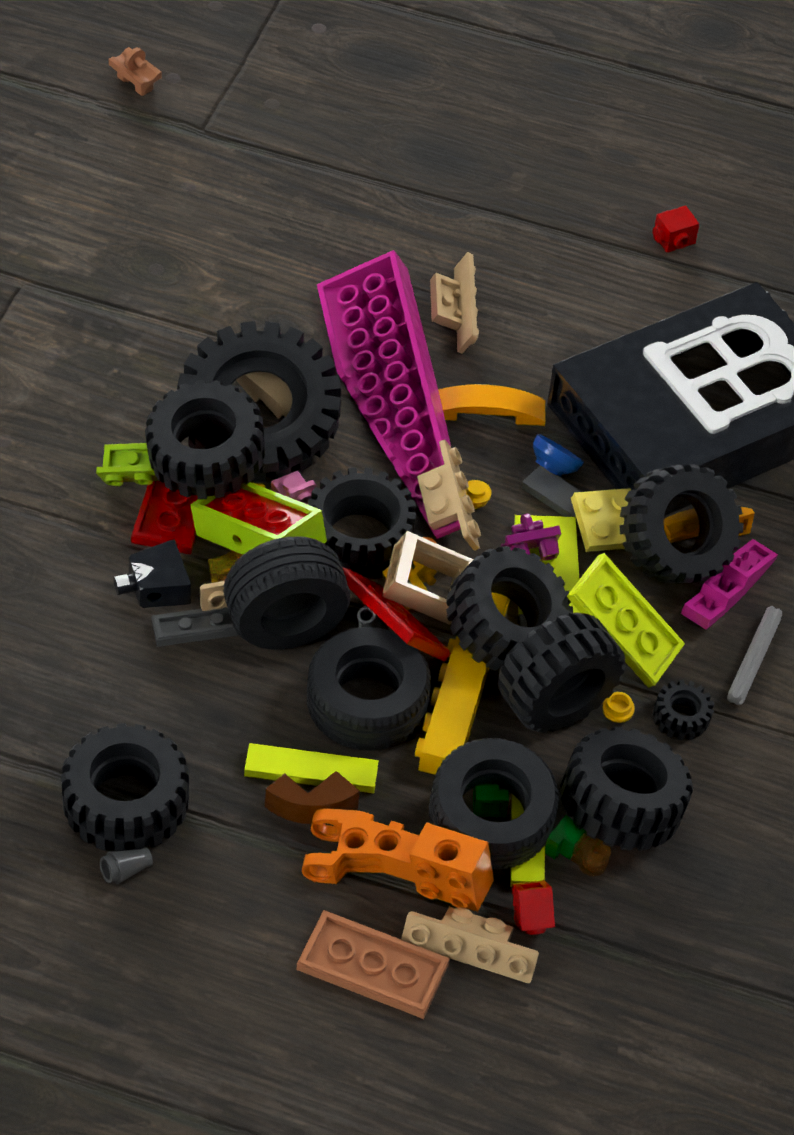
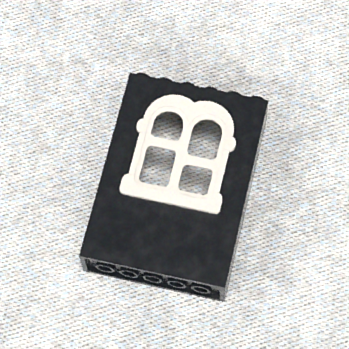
(643, 414)

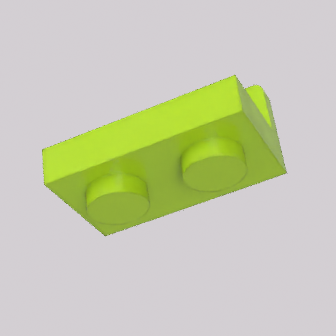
(126, 464)

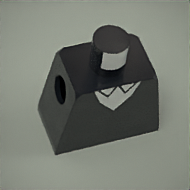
(156, 577)

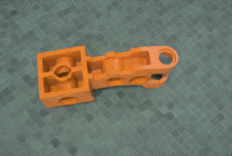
(438, 860)

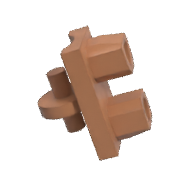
(134, 68)

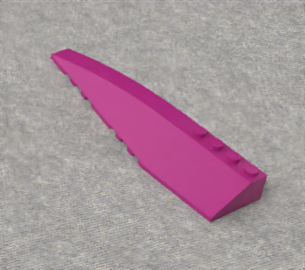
(388, 366)

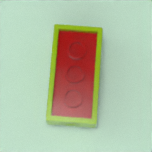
(255, 517)

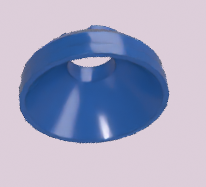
(555, 457)

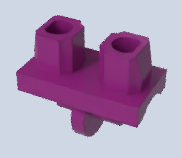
(532, 535)

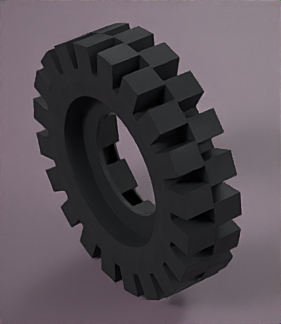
(299, 364)

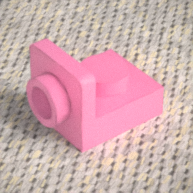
(294, 486)

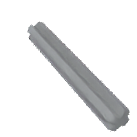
(754, 655)

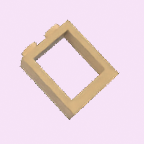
(432, 555)

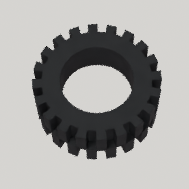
(364, 496)

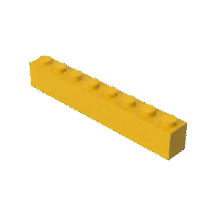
(454, 702)

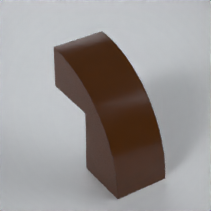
(294, 804)

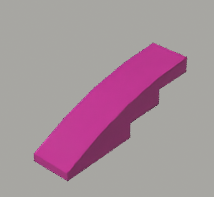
(730, 585)

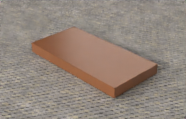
(373, 964)

